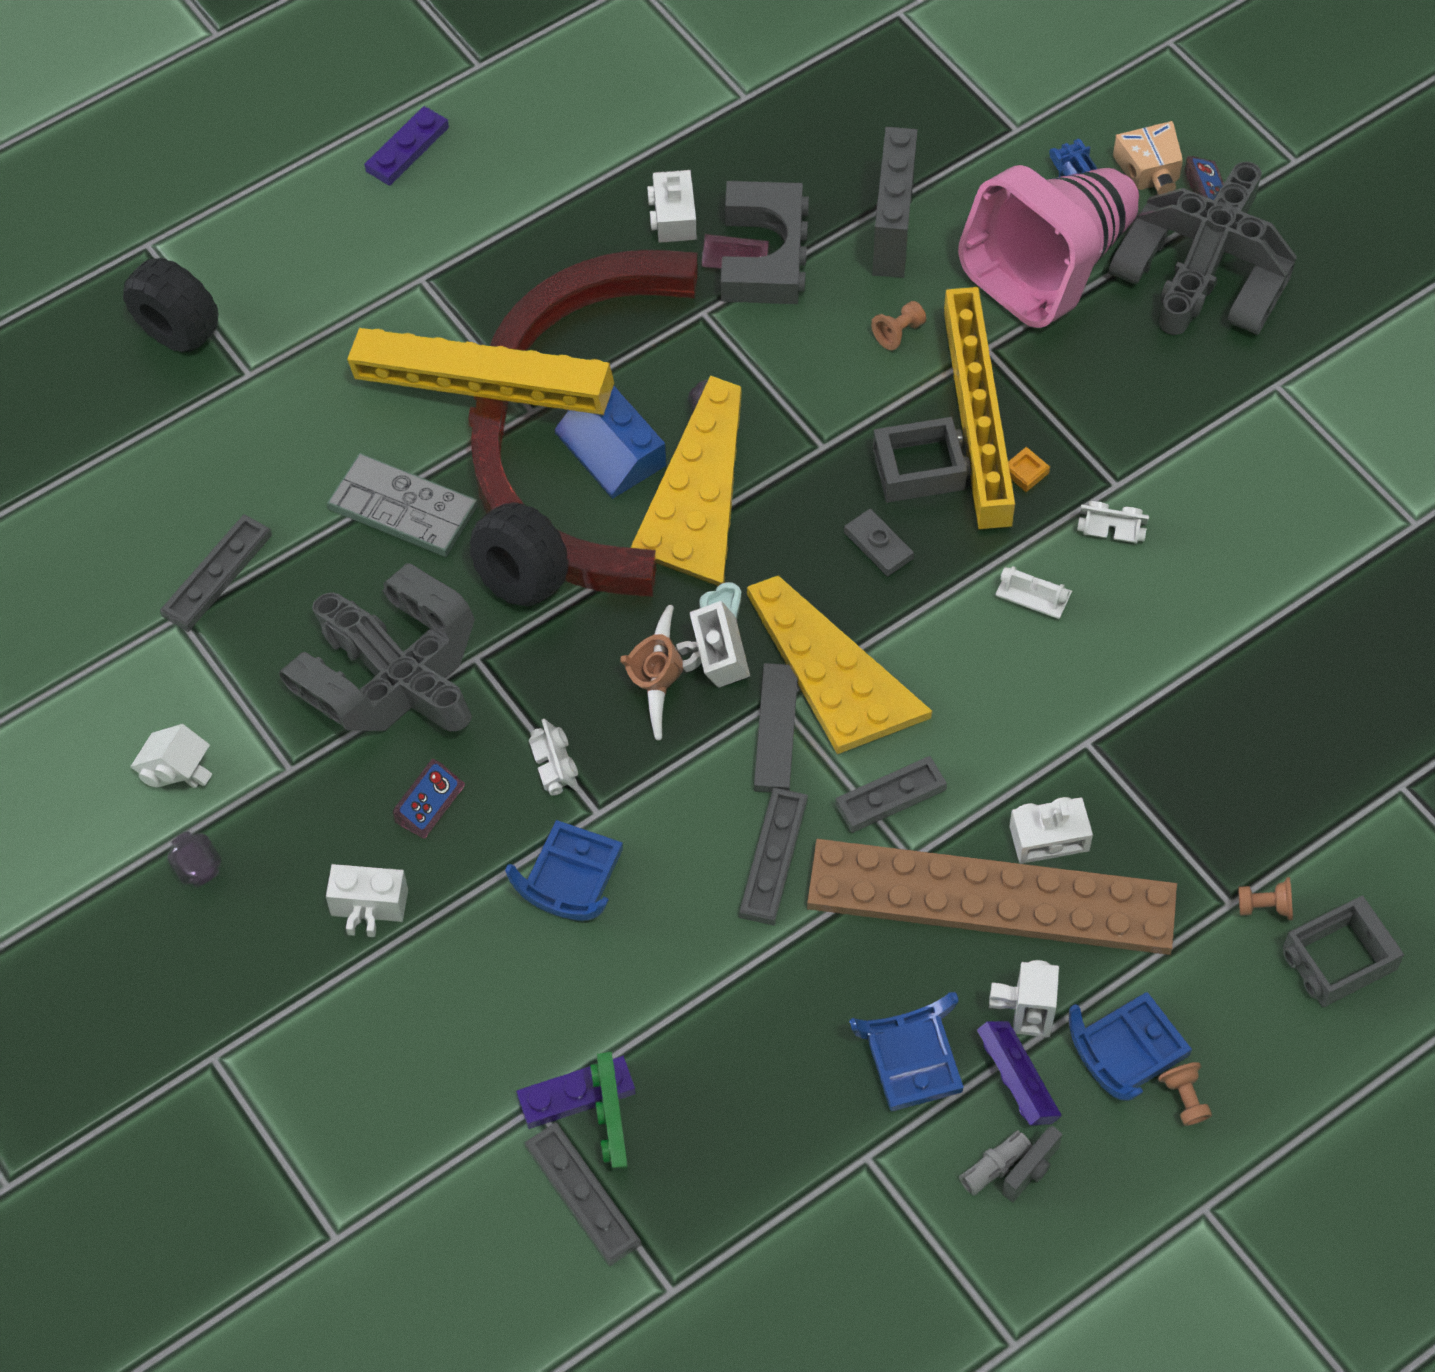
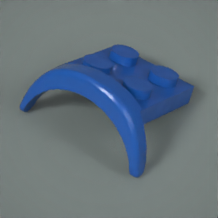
(569, 873)
(1128, 1046)
(913, 1054)

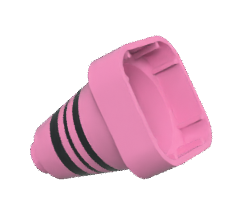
(1039, 238)

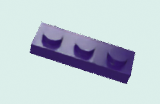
(406, 145)
(1019, 1073)
(569, 1094)

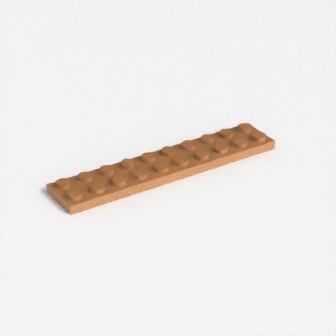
(993, 896)

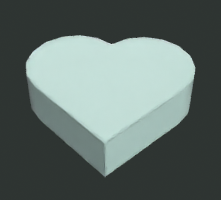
(727, 593)

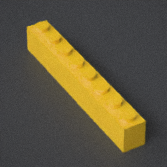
(481, 370)
(979, 408)

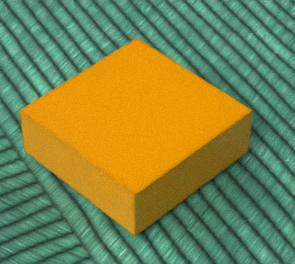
(1027, 469)

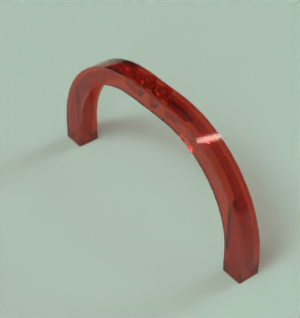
(590, 281)

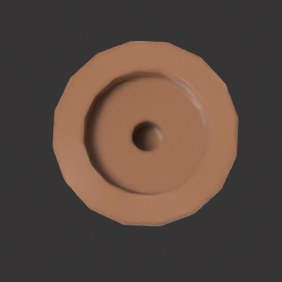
(889, 330)
(1280, 899)
(1181, 1079)

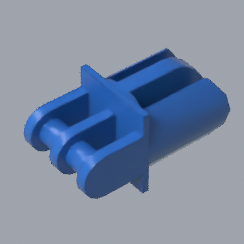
(1072, 158)

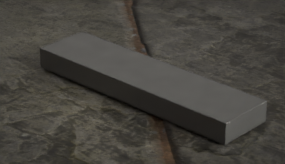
(215, 572)
(776, 728)
(773, 856)
(582, 1194)

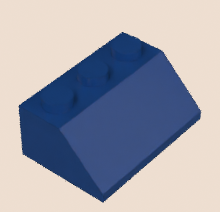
(614, 446)

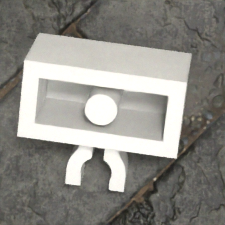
(674, 206)
(716, 645)
(172, 757)
(1050, 829)
(366, 895)
(1032, 999)

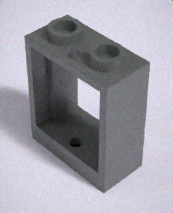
(922, 483)
(1369, 931)

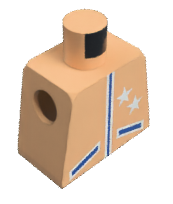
(1150, 156)

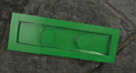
(609, 1112)

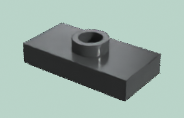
(879, 542)
(1033, 1164)

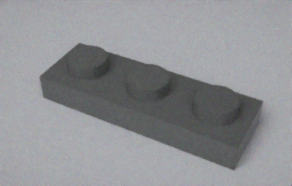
(891, 794)

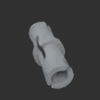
(995, 1162)

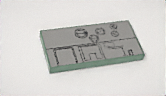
(402, 504)

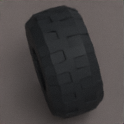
(170, 304)
(519, 554)

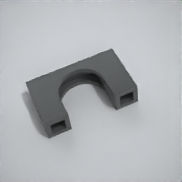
(894, 202)
(773, 276)

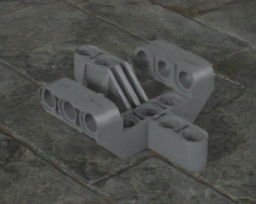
(1216, 228)
(401, 678)

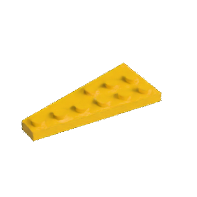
(694, 500)
(840, 681)

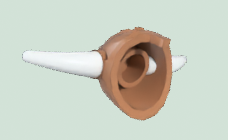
(654, 667)

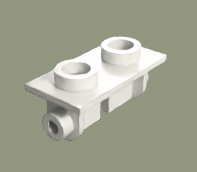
(1100, 517)
(1033, 592)
(561, 769)

